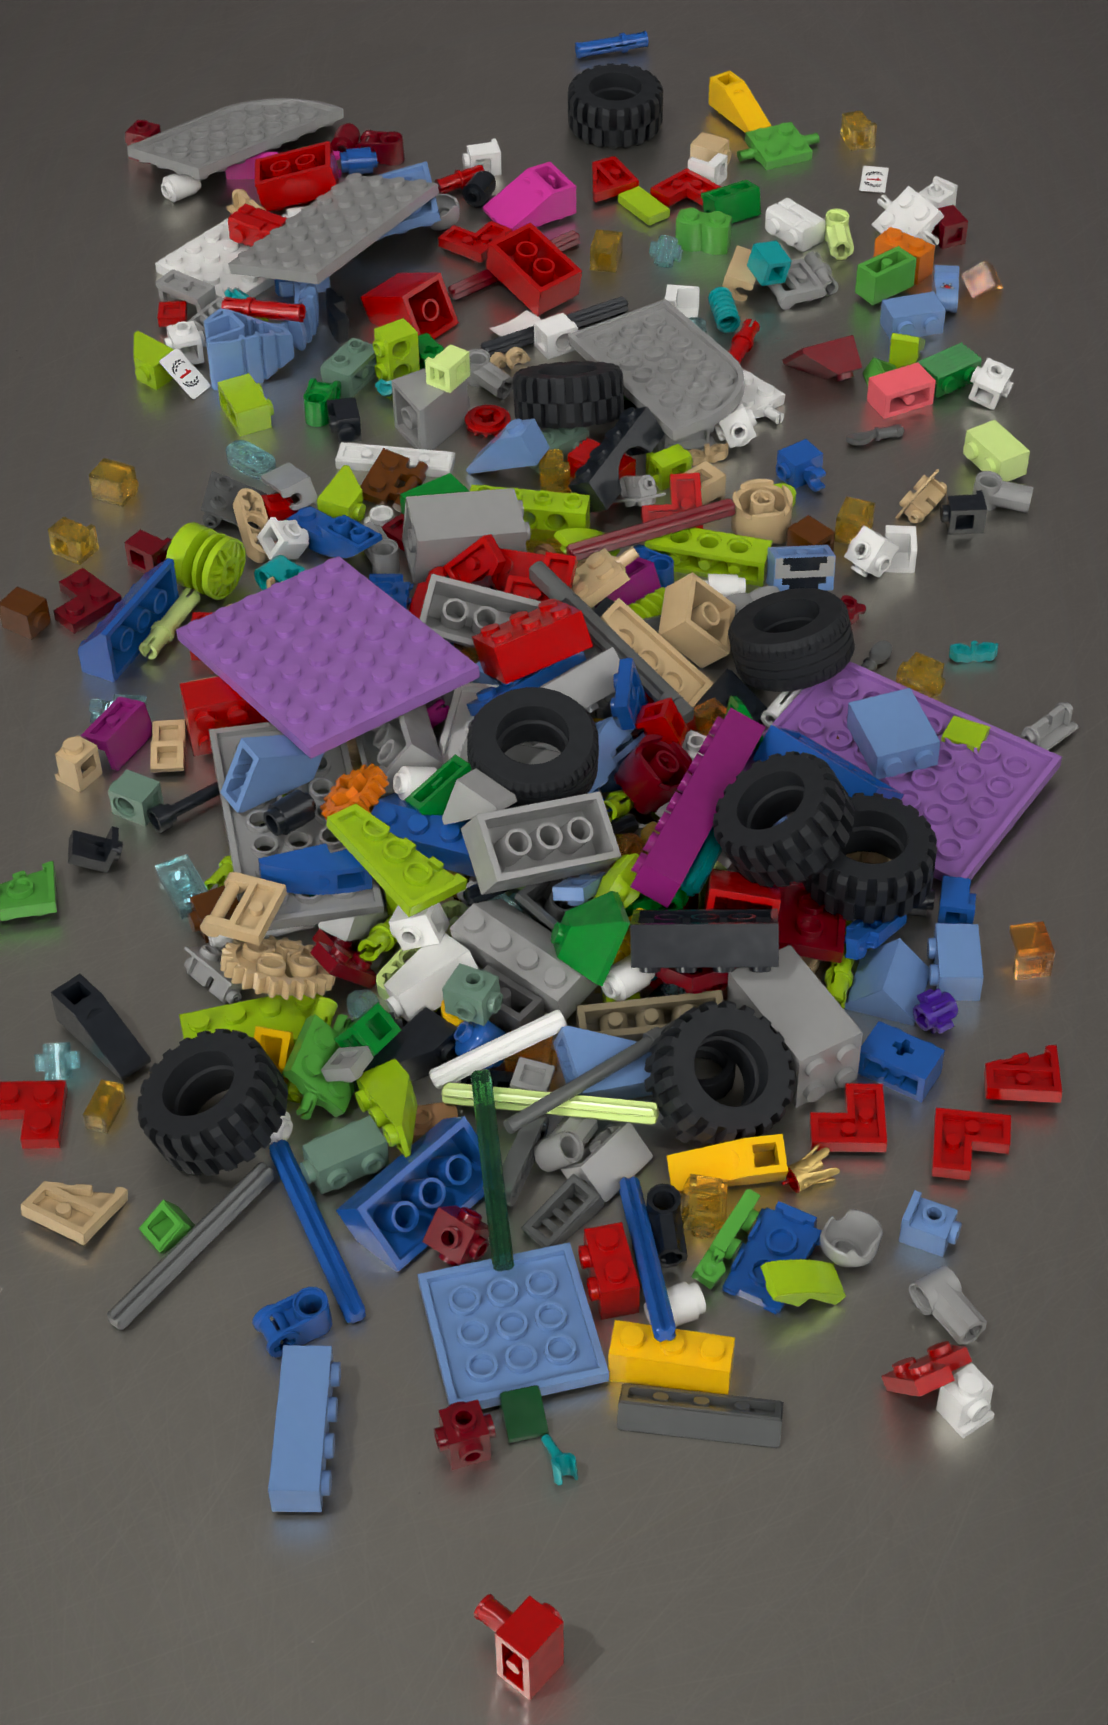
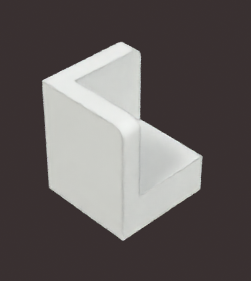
(714, 170)
(684, 298)
(905, 557)

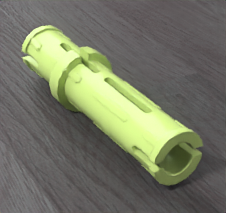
(164, 630)

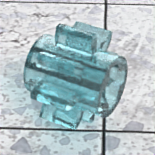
(665, 251)
(57, 1061)

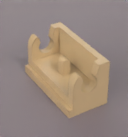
(739, 274)

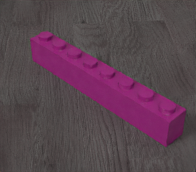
(693, 812)

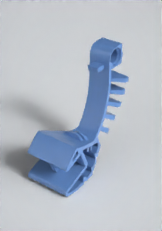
(253, 346)

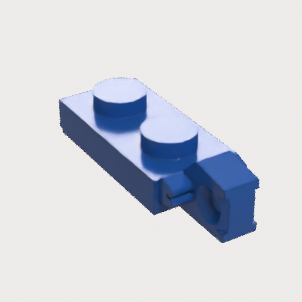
(863, 935)

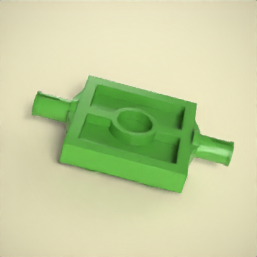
(778, 146)
(309, 1055)

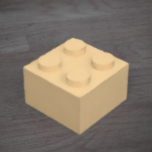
(696, 620)

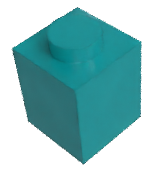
(769, 263)

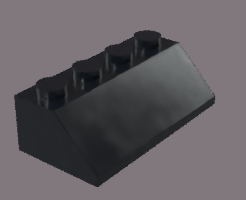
(704, 939)

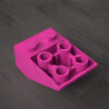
(535, 197)

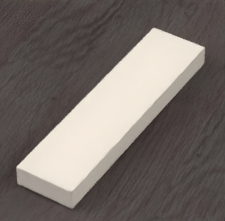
(363, 456)

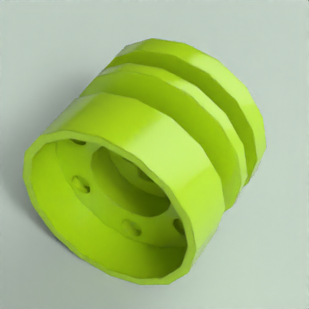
(207, 560)

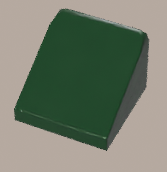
(523, 1413)

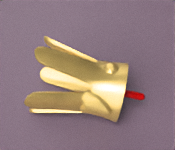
(806, 1171)

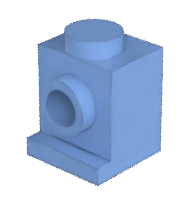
(929, 1225)

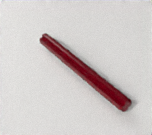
(486, 278)
(653, 529)

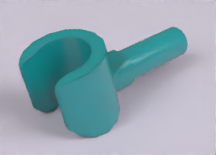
(561, 1462)

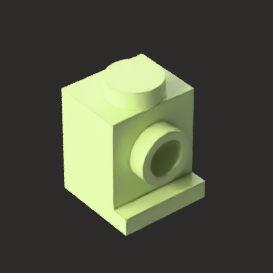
(448, 368)

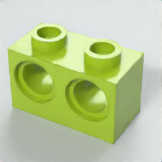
(396, 350)

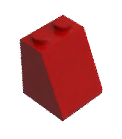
(416, 298)
(733, 891)

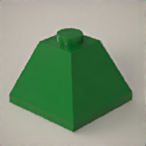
(592, 936)

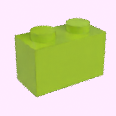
(245, 404)

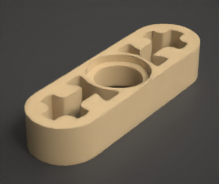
(244, 500)

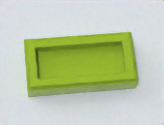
(643, 205)

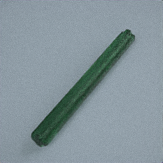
(492, 1171)

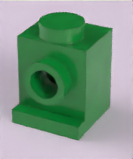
(371, 1029)

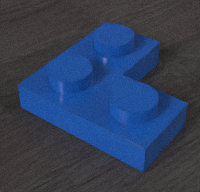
(629, 694)

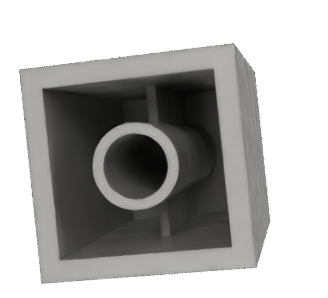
(448, 523)
(814, 1025)

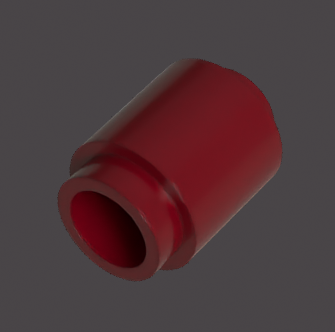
(345, 137)

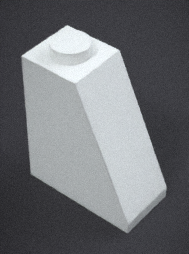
(423, 976)

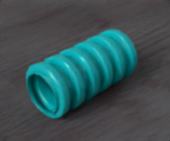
(724, 310)

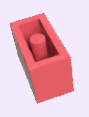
(901, 390)

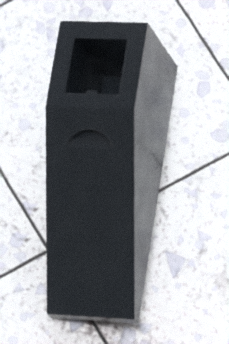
(98, 1026)

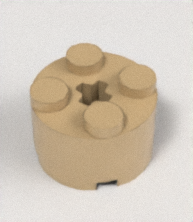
(762, 510)

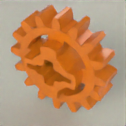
(358, 787)

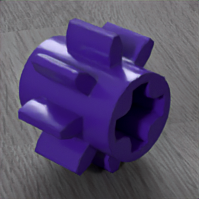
(935, 1011)

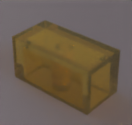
(104, 1106)

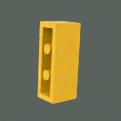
(686, 1363)

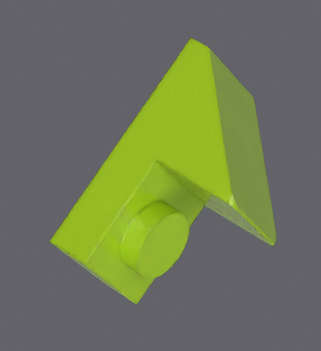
(905, 349)

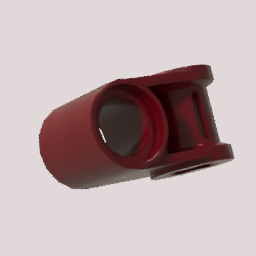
(387, 146)

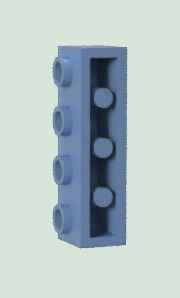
(302, 1429)

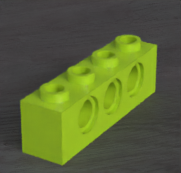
(550, 509)
(715, 553)

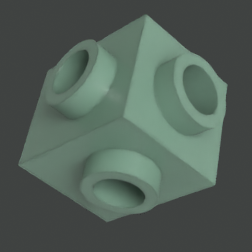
(472, 994)

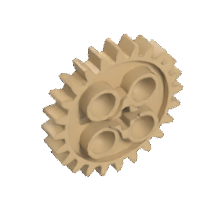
(275, 968)

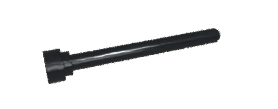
(165, 815)

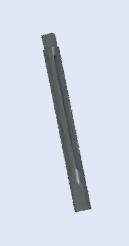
(606, 638)

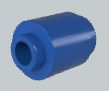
(358, 160)

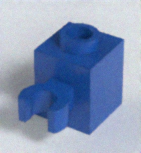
(801, 465)

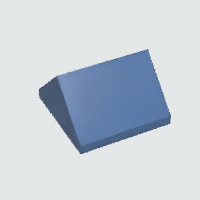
(888, 983)

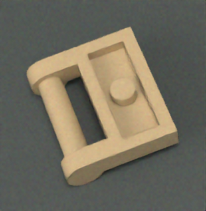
(253, 912)

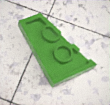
(29, 894)

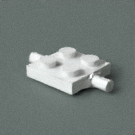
(910, 214)
(762, 398)

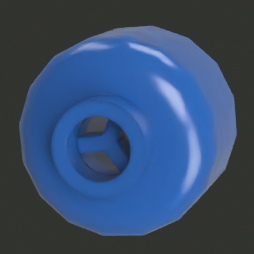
(472, 1035)

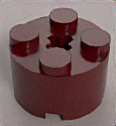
(652, 773)

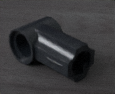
(667, 1224)

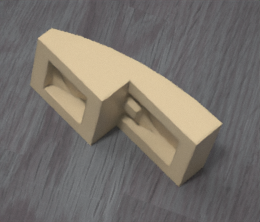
(168, 746)

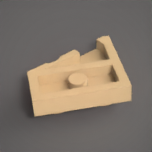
(72, 1209)

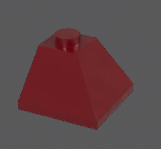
(828, 359)

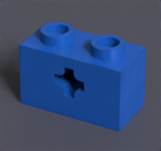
(900, 1061)

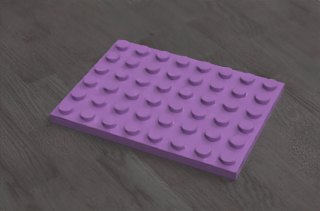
(327, 656)
(965, 798)

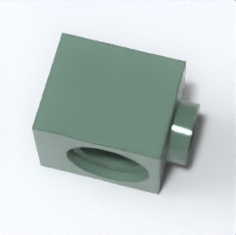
(133, 795)

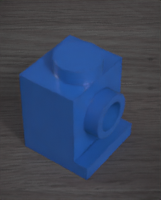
(956, 901)

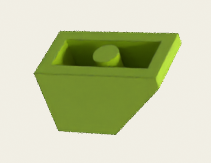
(146, 359)
(343, 496)

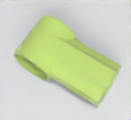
(838, 234)

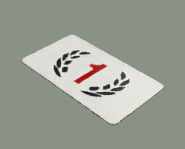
(873, 179)
(184, 373)

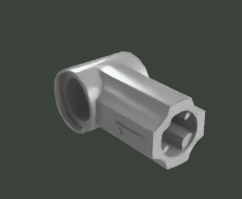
(487, 375)
(1002, 493)
(383, 554)
(565, 1143)
(942, 1296)

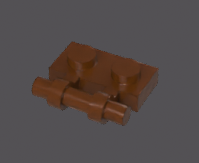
(386, 475)

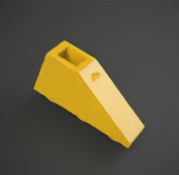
(735, 102)
(739, 1161)

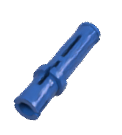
(613, 44)

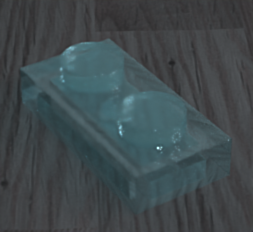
(180, 882)

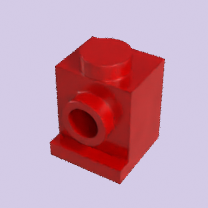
(662, 719)

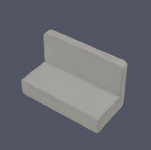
(609, 1157)

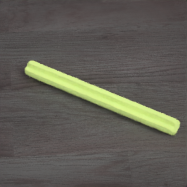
(578, 1106)

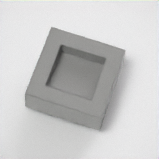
(347, 1064)
(532, 1075)

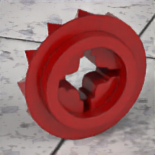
(480, 420)

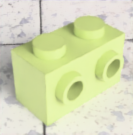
(996, 451)

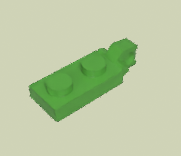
(711, 1266)

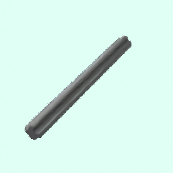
(190, 1246)

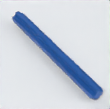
(317, 1232)
(647, 1260)

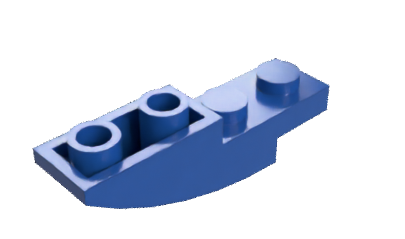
(336, 535)
(316, 871)

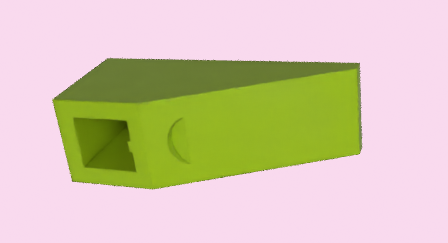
(390, 1102)

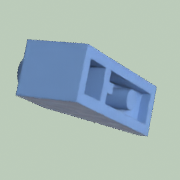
(514, 447)

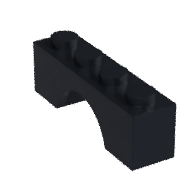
(599, 477)

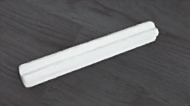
(498, 1049)

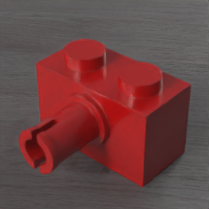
(526, 1642)

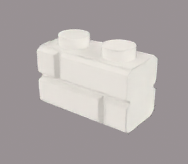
(795, 225)

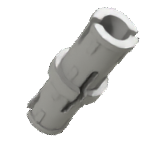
(822, 271)

